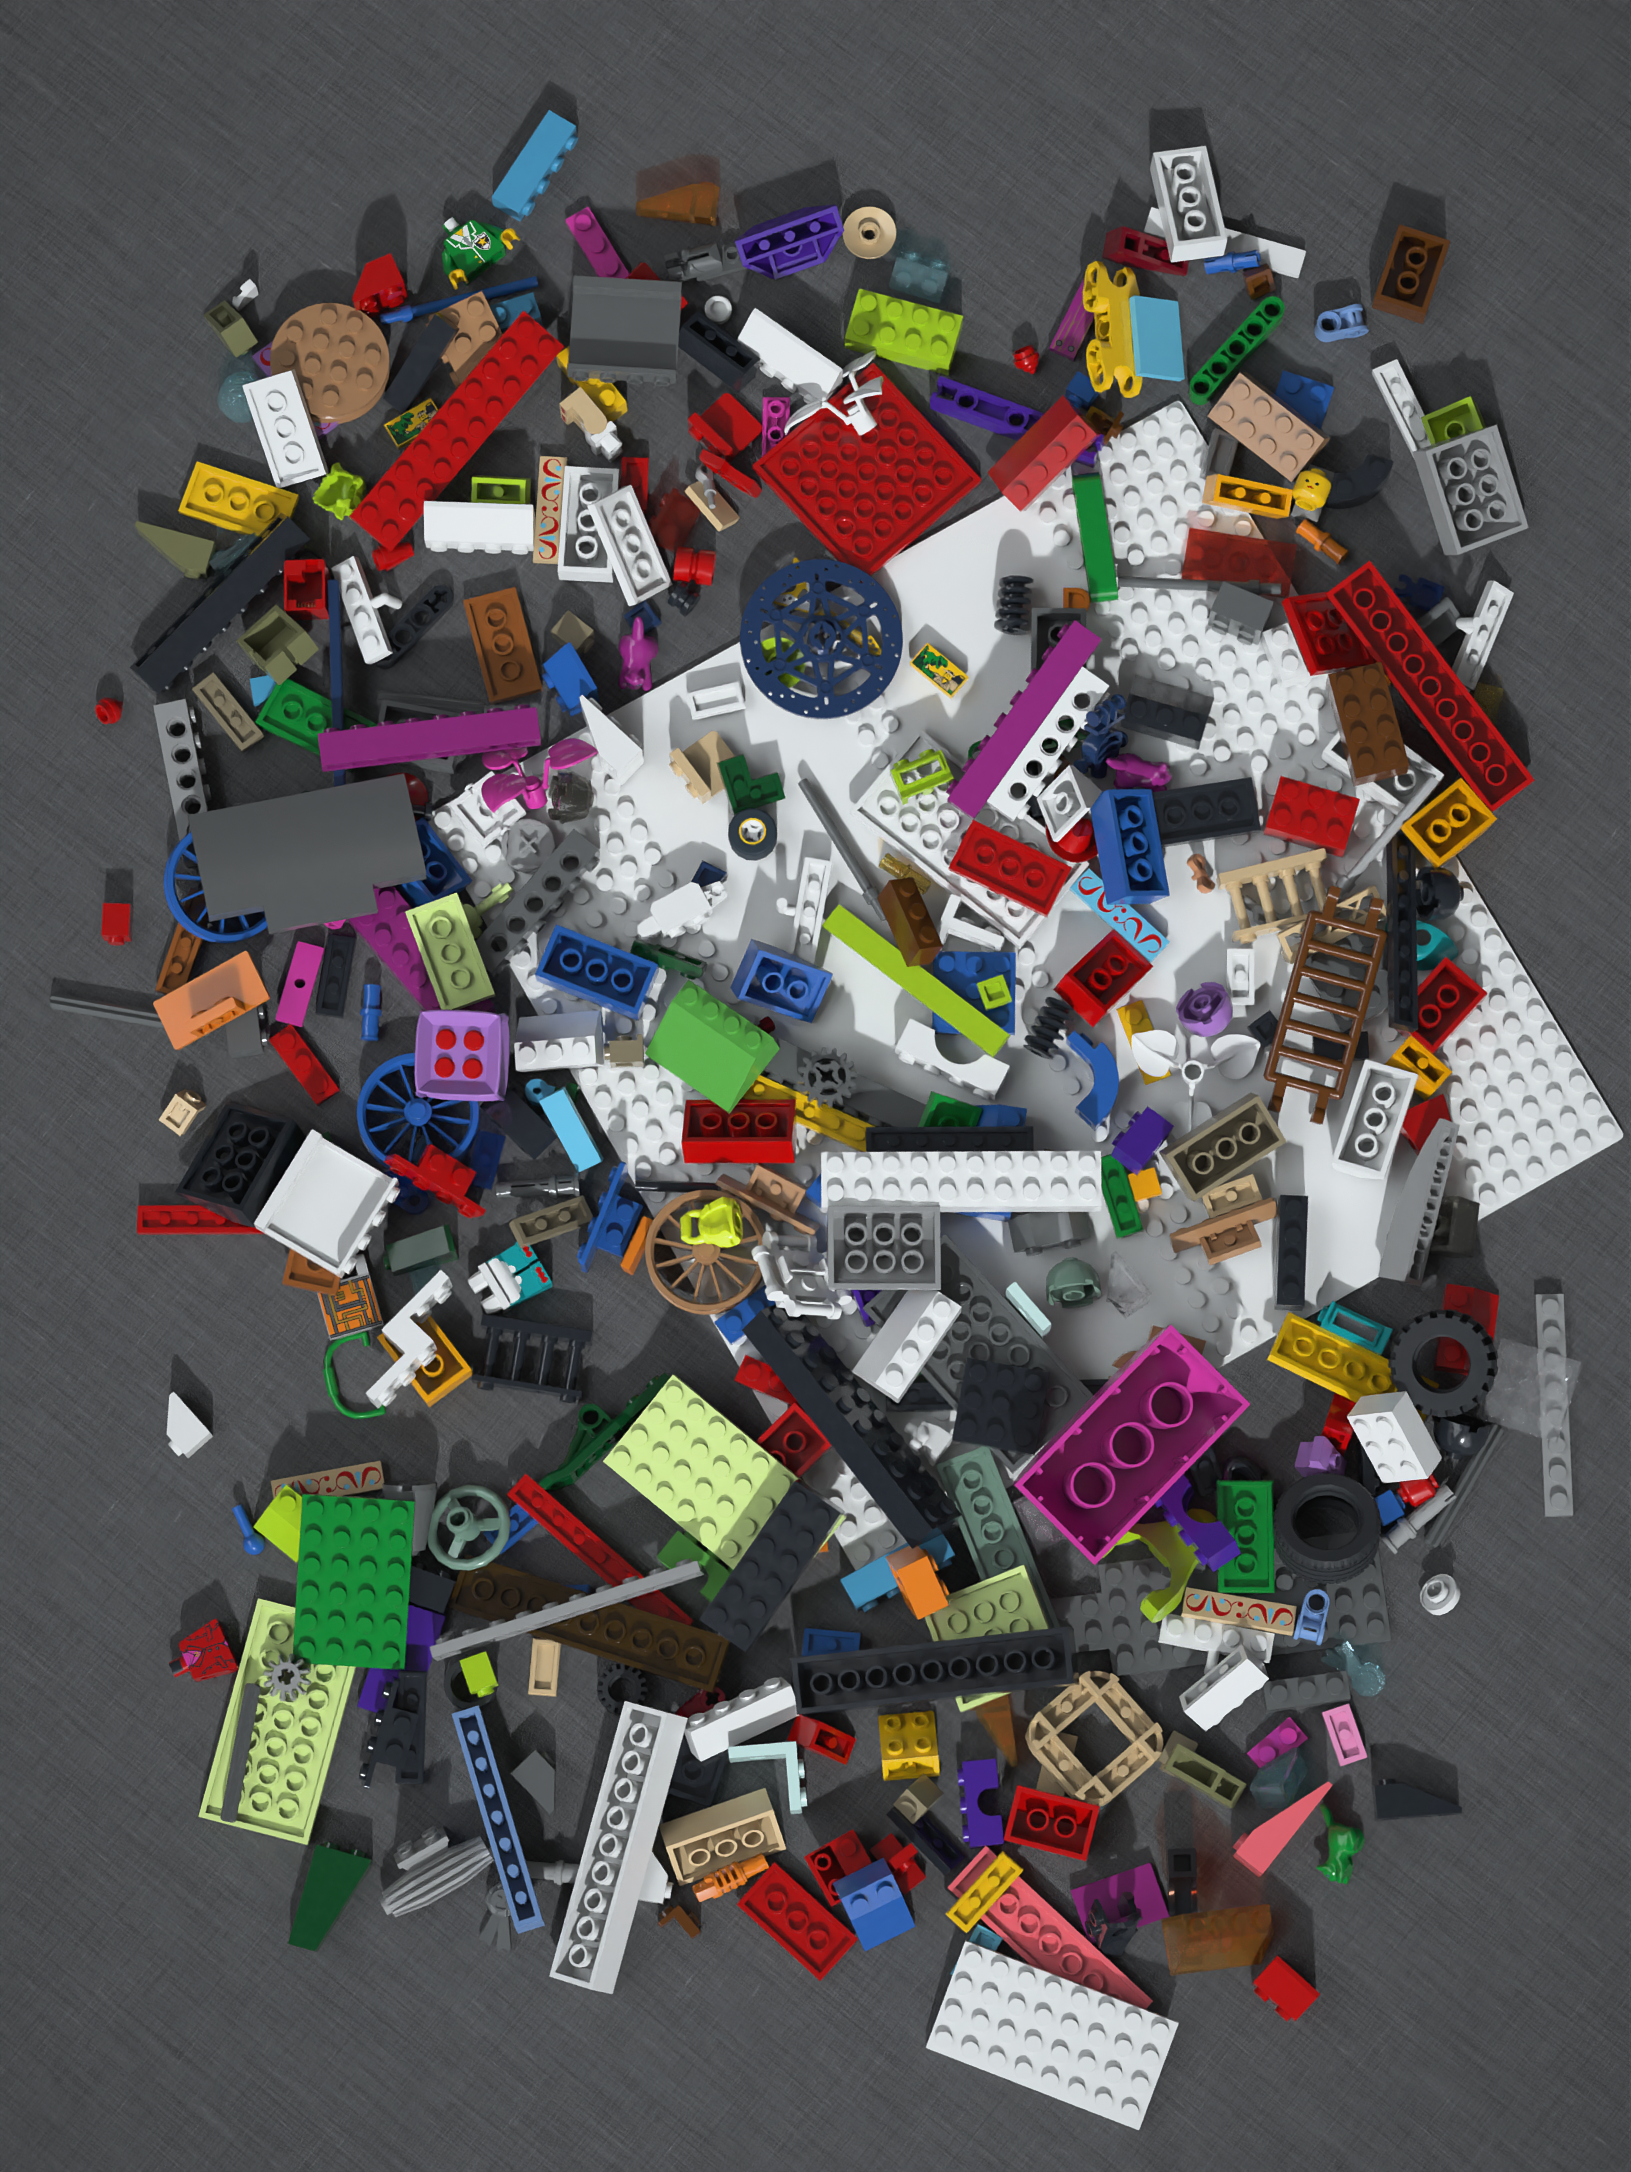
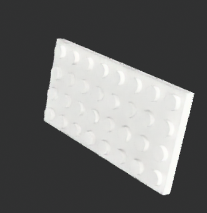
(932, 829)
(1052, 2035)

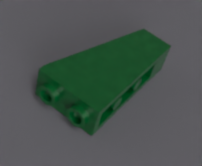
(326, 1893)

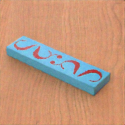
(1120, 917)

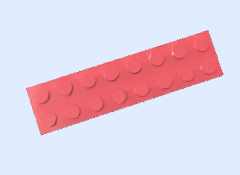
(1046, 1937)

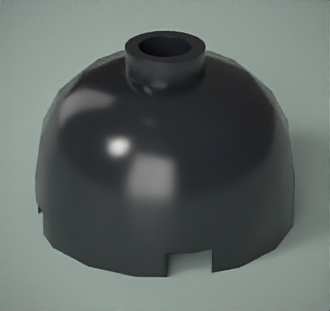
(1438, 893)
(1460, 1435)

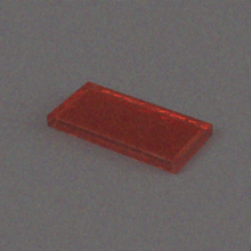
(1238, 558)

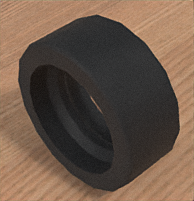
(450, 1692)

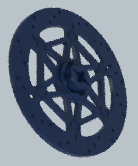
(829, 629)

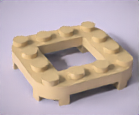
(1123, 1712)

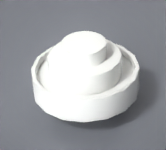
(1440, 1594)

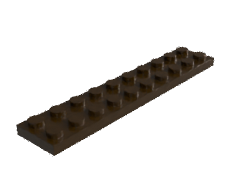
(608, 1632)

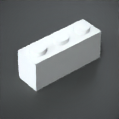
(1224, 1687)

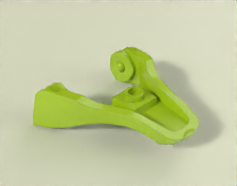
(1172, 1553)

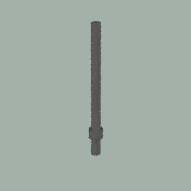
(1252, 586)
(870, 893)

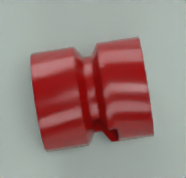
(694, 565)

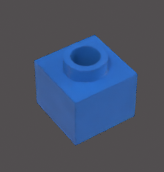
(1081, 392)
(1390, 1507)

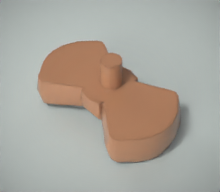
(1197, 864)

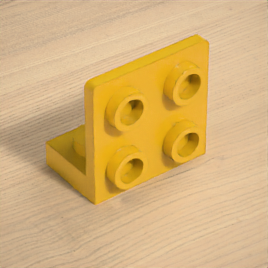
(908, 1745)

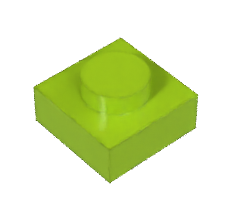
(994, 992)

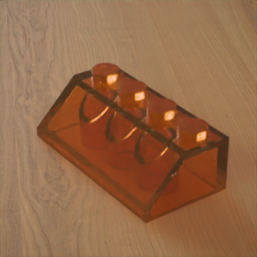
(1217, 1939)

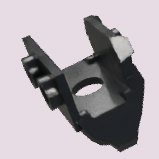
(1105, 1931)

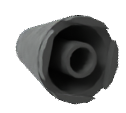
(424, 1494)

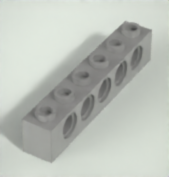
(168, 717)

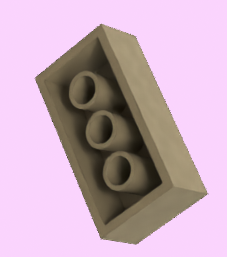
(1222, 1146)

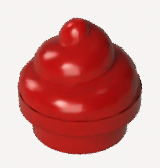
(1026, 359)
(109, 710)

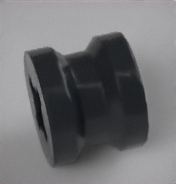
(684, 599)

